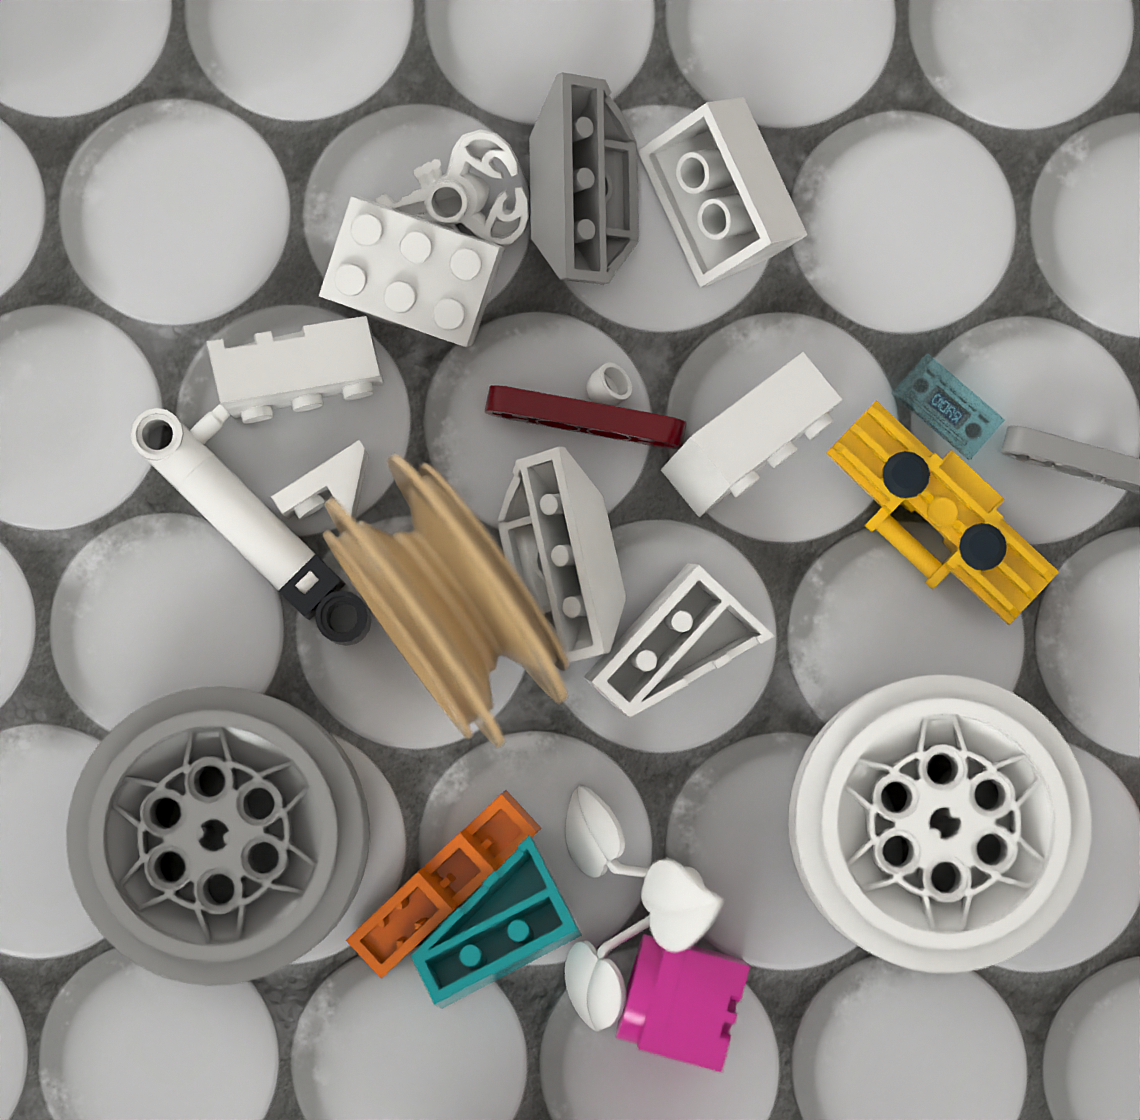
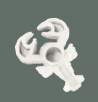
(462, 195)

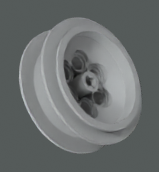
(119, 843)

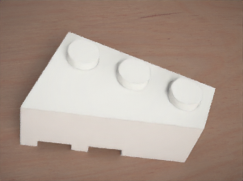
(751, 434)
(675, 641)

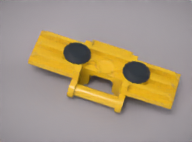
(954, 500)

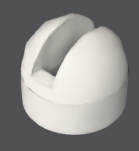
(609, 385)

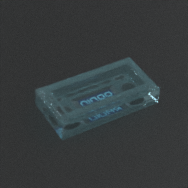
(948, 406)

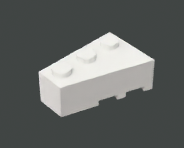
(296, 368)

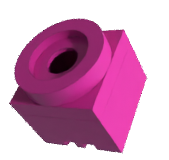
(682, 1003)

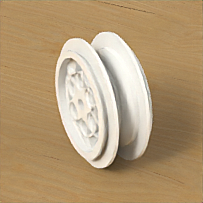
(842, 825)

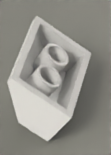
(721, 190)

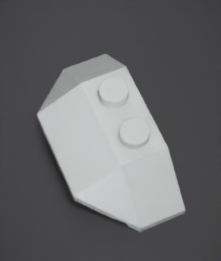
(564, 551)

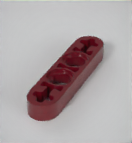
(585, 417)

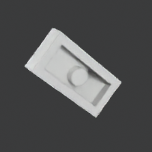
(340, 475)

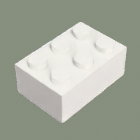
(411, 271)

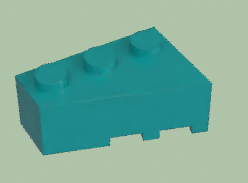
(497, 930)

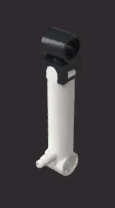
(247, 520)

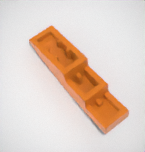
(442, 884)

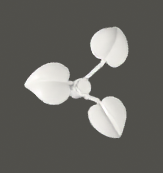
(672, 894)

